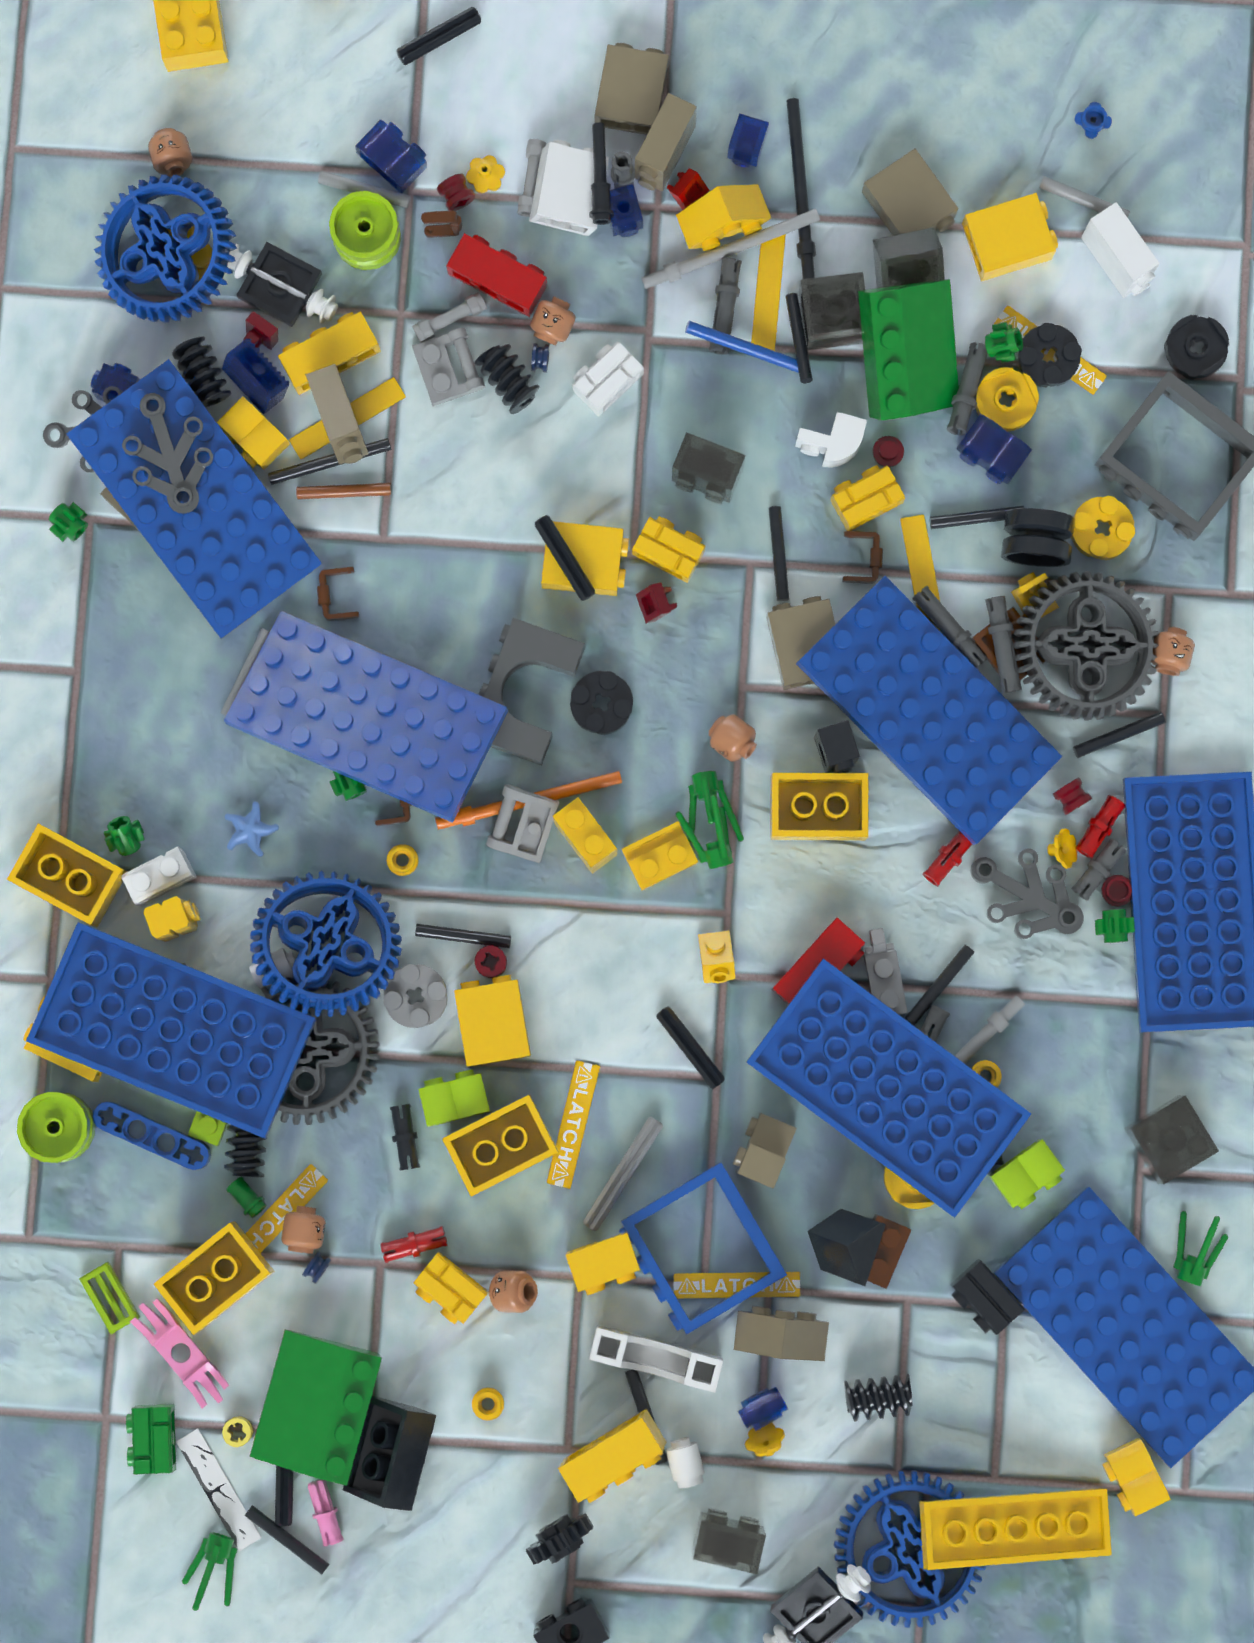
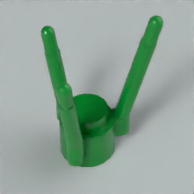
(704, 786)
(718, 851)
(1196, 1268)
(217, 1549)

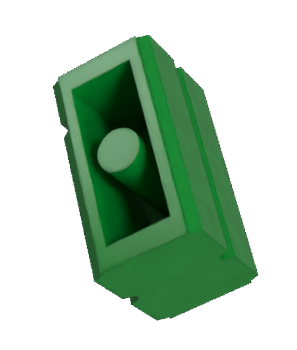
(152, 1439)

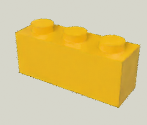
(342, 344)

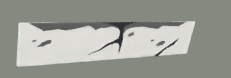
(218, 1489)

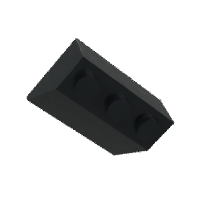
(390, 1454)

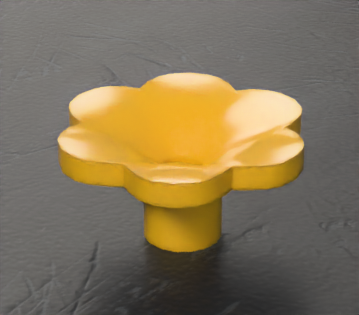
(486, 180)
(1064, 848)
(765, 1440)

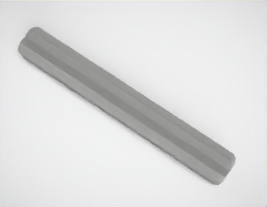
(622, 1174)

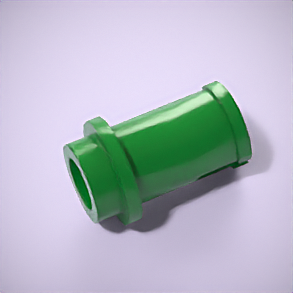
(246, 1197)

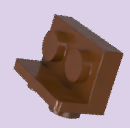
(888, 1252)

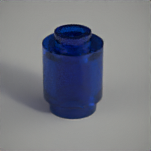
(762, 1408)

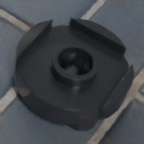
(1199, 329)
(1067, 353)
(607, 685)

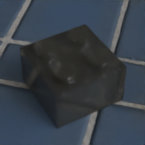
(908, 258)
(831, 310)
(707, 468)
(1171, 1139)
(729, 1541)

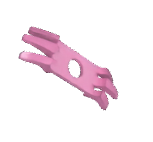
(164, 1341)

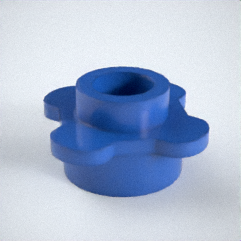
(1095, 111)

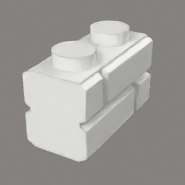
(607, 377)
(158, 876)

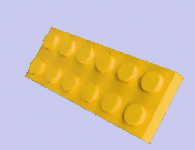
(1015, 1528)

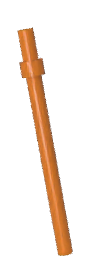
(468, 815)

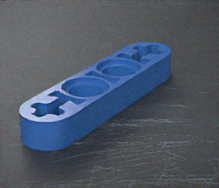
(153, 1132)

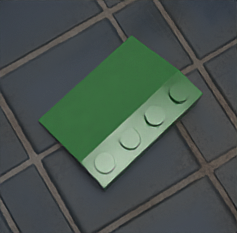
(908, 349)
(316, 1406)

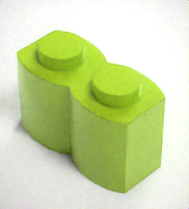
(453, 1099)
(1027, 1173)

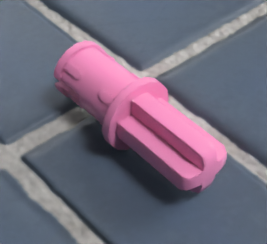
(325, 1512)

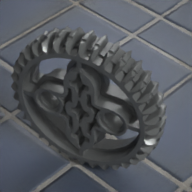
(1143, 645)
(344, 1037)

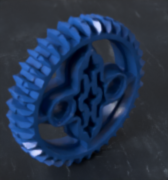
(153, 246)
(350, 893)
(883, 1547)

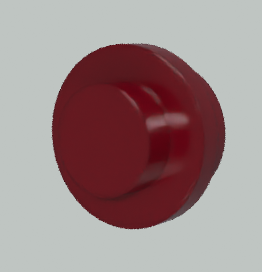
(888, 451)
(1116, 890)

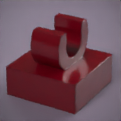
(260, 331)
(654, 602)

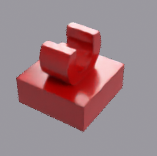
(688, 188)

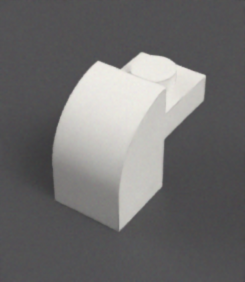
(839, 446)

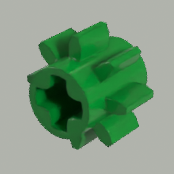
(1004, 342)
(68, 522)
(347, 787)
(124, 835)
(1114, 926)

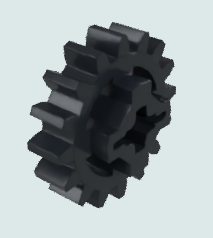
(559, 1539)

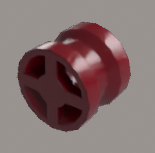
(456, 192)
(1072, 796)
(492, 966)

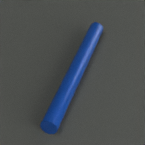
(741, 346)

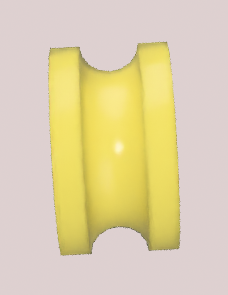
(247, 1428)

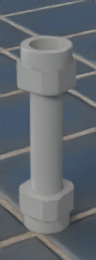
(533, 154)
(473, 305)

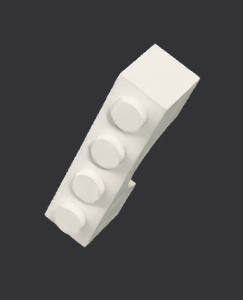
(656, 1358)

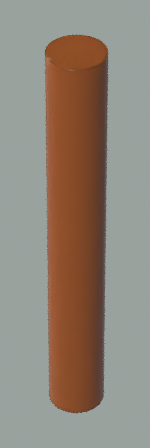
(342, 491)

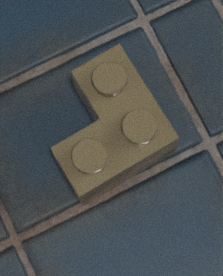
(765, 1150)
(781, 1334)

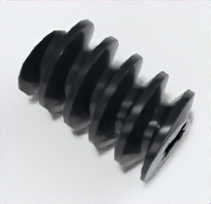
(198, 371)
(507, 377)
(245, 1153)
(878, 1398)

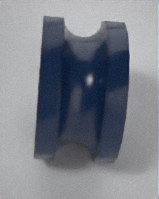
(540, 357)
(316, 1267)

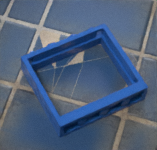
(663, 1289)

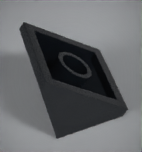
(847, 1245)

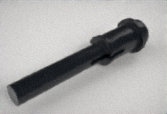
(601, 201)

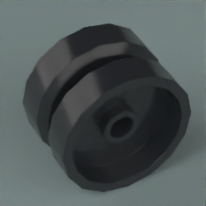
(1038, 537)

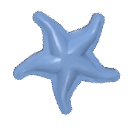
(250, 829)

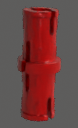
(1100, 826)
(938, 871)
(413, 1244)

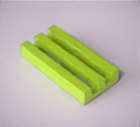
(96, 1273)

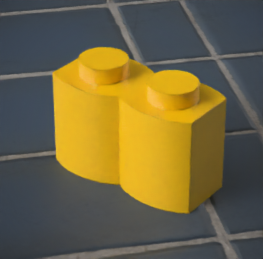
(253, 434)
(1136, 1477)

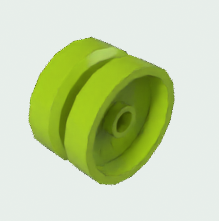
(347, 226)
(36, 1125)

